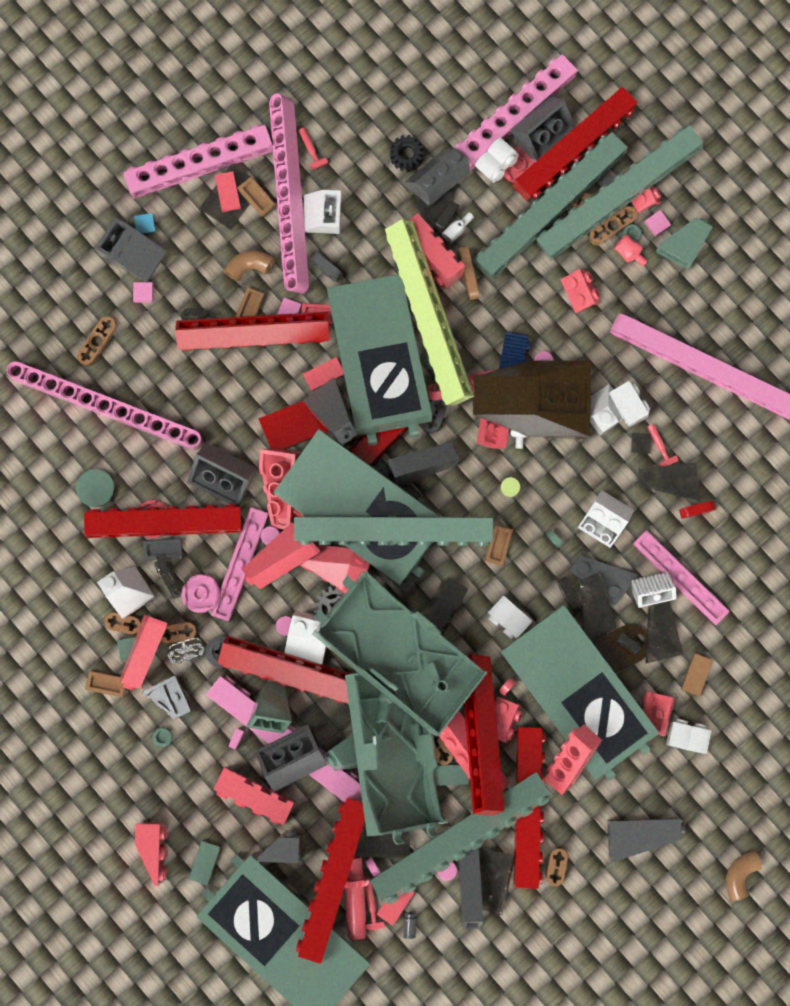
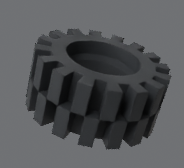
(406, 163)

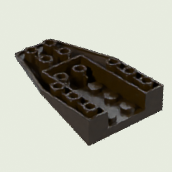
(537, 398)

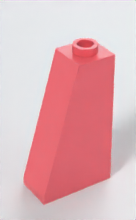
(278, 558)
(142, 652)

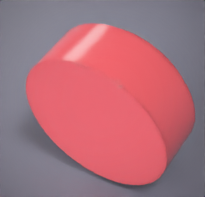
(507, 687)

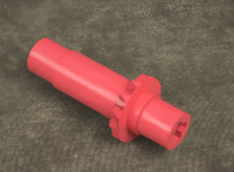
(356, 900)

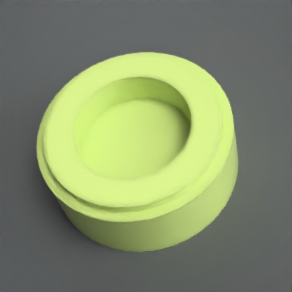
(510, 487)

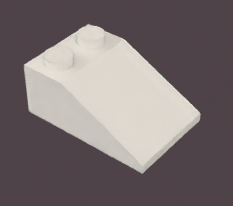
(300, 638)

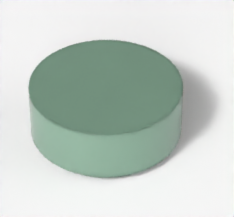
(633, 231)
(554, 538)
(162, 737)

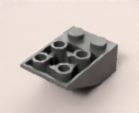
(130, 250)

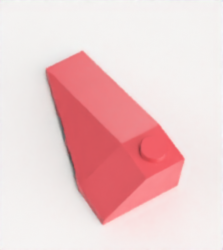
(274, 466)
(335, 564)

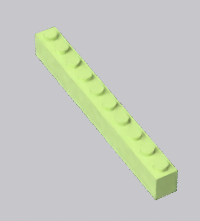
(429, 312)

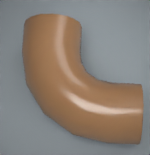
(248, 260)
(738, 873)

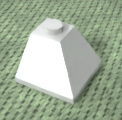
(603, 411)
(126, 590)

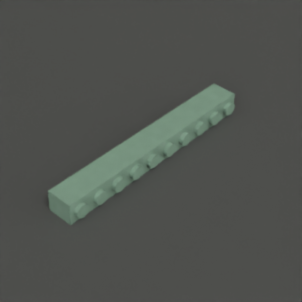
(619, 193)
(551, 205)
(394, 529)
(459, 840)

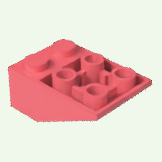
(150, 845)

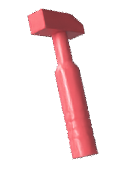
(311, 149)
(661, 447)
(372, 909)

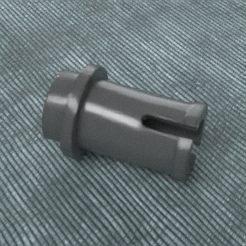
(410, 925)

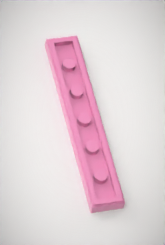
(242, 555)
(681, 577)

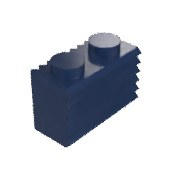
(514, 349)

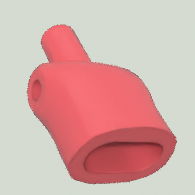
(630, 250)

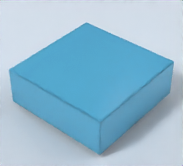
(145, 223)

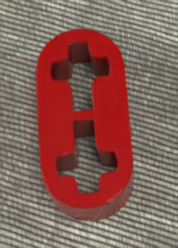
(697, 509)

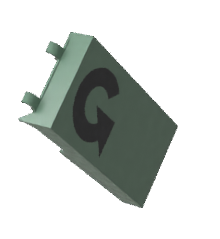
(338, 483)

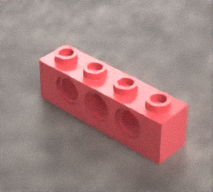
(572, 759)

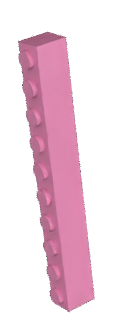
(240, 706)

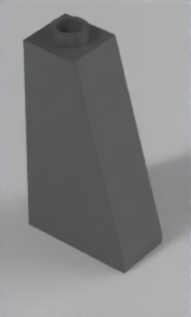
(332, 411)
(422, 463)
(641, 835)
(470, 891)

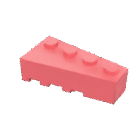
(440, 261)
(254, 795)

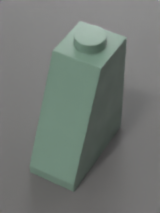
(685, 243)
(271, 709)
(342, 755)

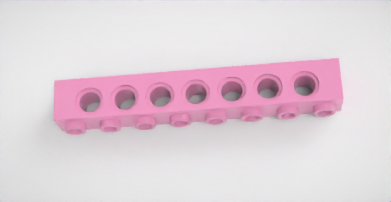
(559, 67)
(193, 170)

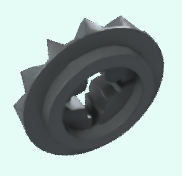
(214, 645)

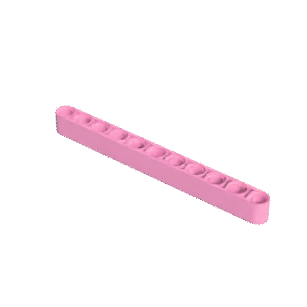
(289, 194)
(702, 364)
(98, 399)

